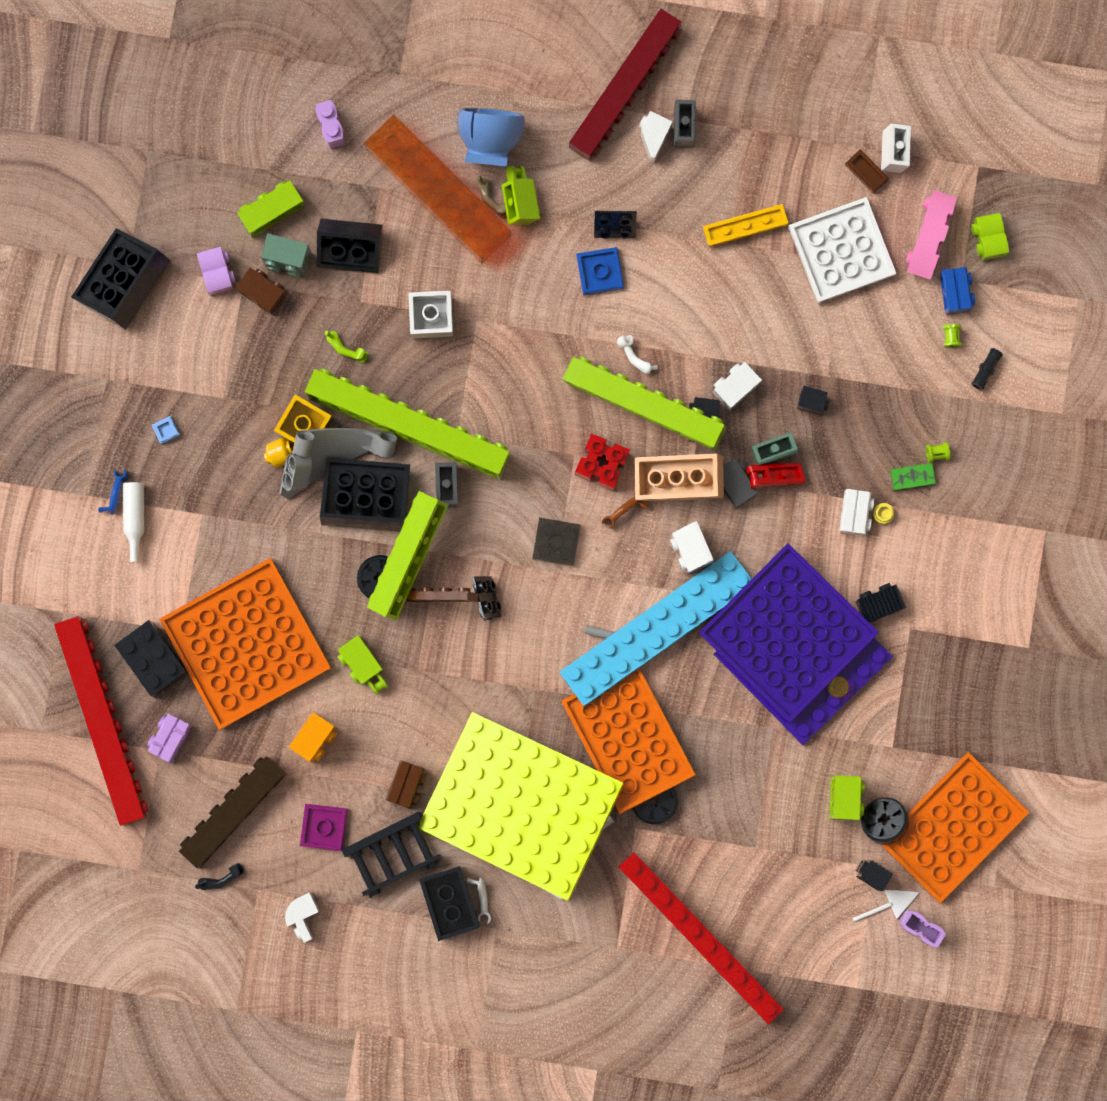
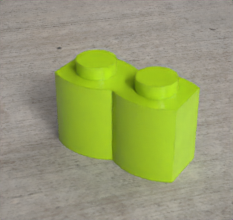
(990, 237)

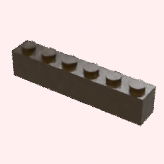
(232, 812)

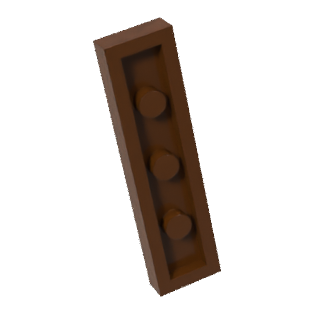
(442, 595)

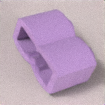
(329, 121)
(215, 270)
(926, 932)

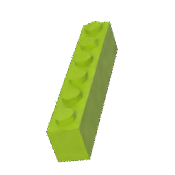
(407, 555)

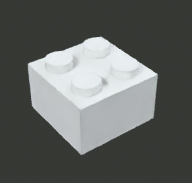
(430, 314)

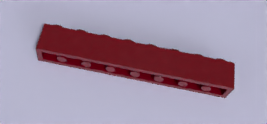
(625, 84)

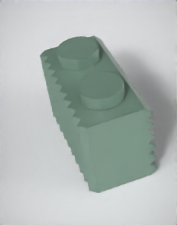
(774, 449)

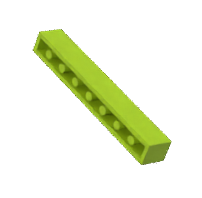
(644, 403)

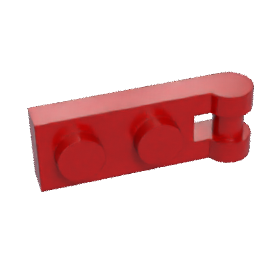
(776, 475)

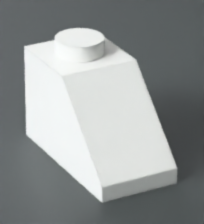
(654, 133)

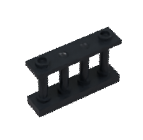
(393, 833)

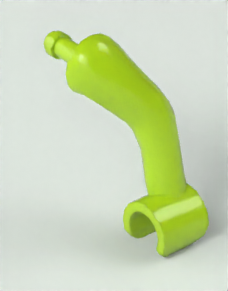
(333, 338)

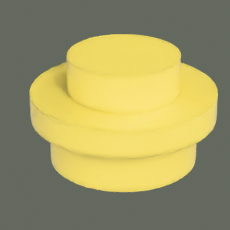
(883, 513)

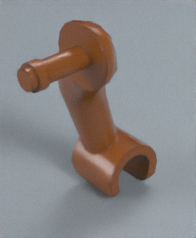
(623, 509)

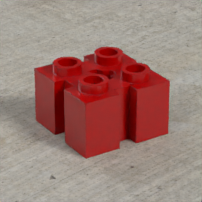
(597, 449)

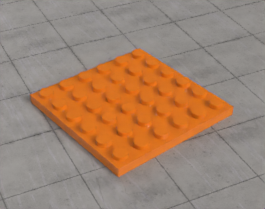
(245, 643)

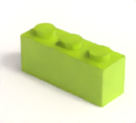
(270, 208)

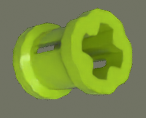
(952, 336)
(937, 452)

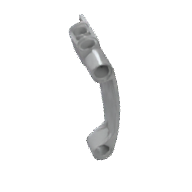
(315, 445)

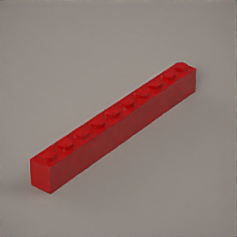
(101, 721)
(700, 938)

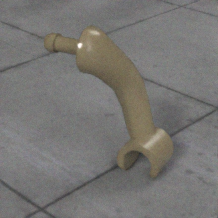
(483, 186)

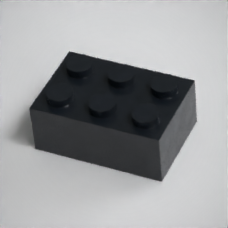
(151, 659)
(449, 903)

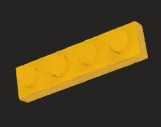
(745, 225)

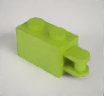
(520, 197)
(362, 664)

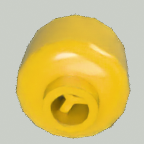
(278, 451)

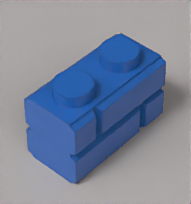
(957, 290)

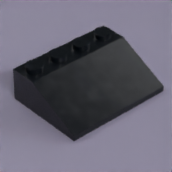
(121, 278)
(365, 494)

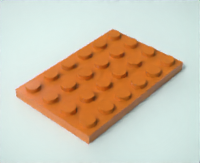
(630, 741)
(956, 827)

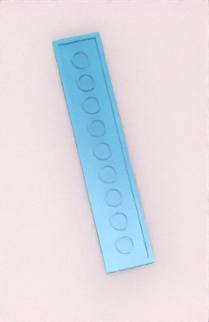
(655, 629)

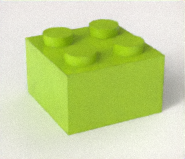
(845, 797)

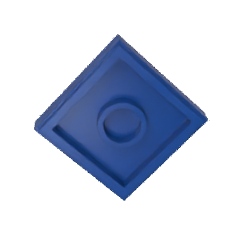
(600, 271)

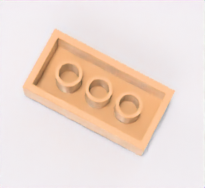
(679, 477)

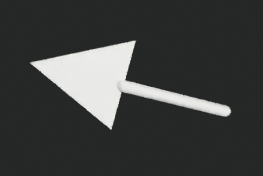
(897, 901)

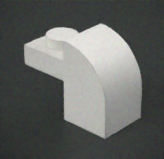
(297, 912)

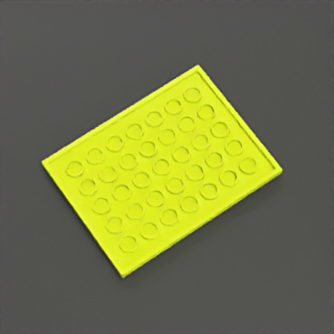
(520, 806)

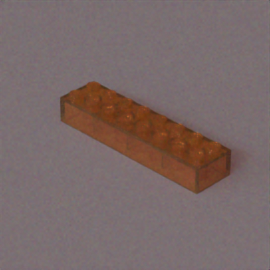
(437, 189)

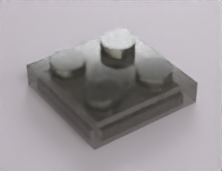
(556, 542)

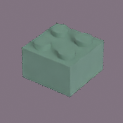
(286, 255)

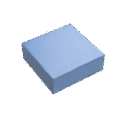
(166, 430)

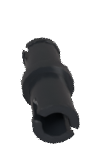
(986, 369)

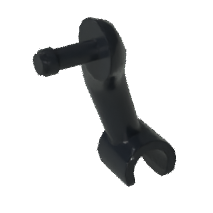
(207, 883)

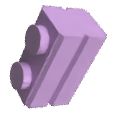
(169, 737)

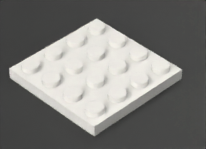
(842, 250)

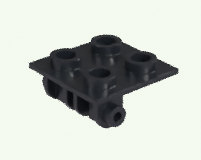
(615, 224)
(487, 600)

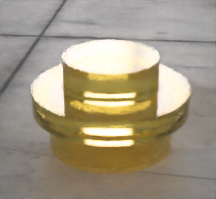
(838, 687)

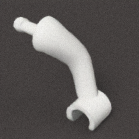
(625, 343)
(482, 893)

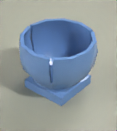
(489, 134)

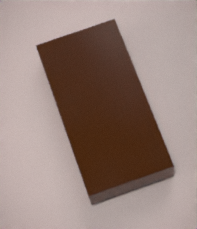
(866, 171)

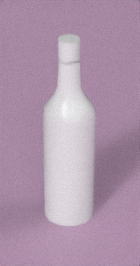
(133, 516)

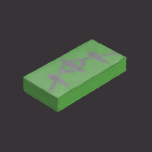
(912, 477)

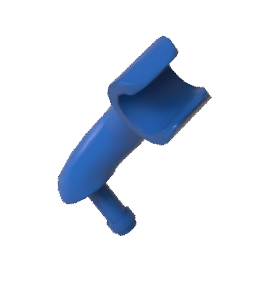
(115, 493)

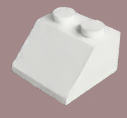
(691, 548)

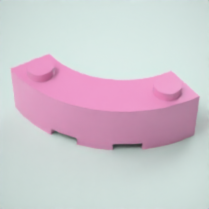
(932, 231)

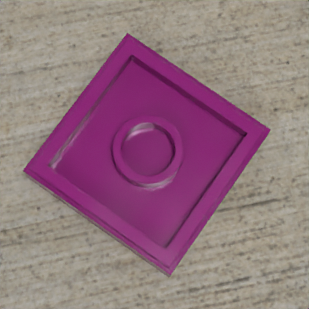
(323, 827)

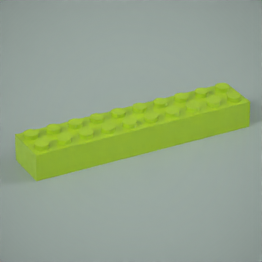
(407, 424)

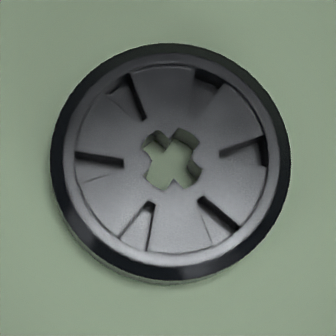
(367, 573)
(660, 814)
(895, 827)

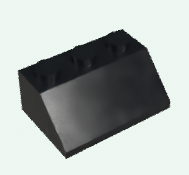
(349, 245)

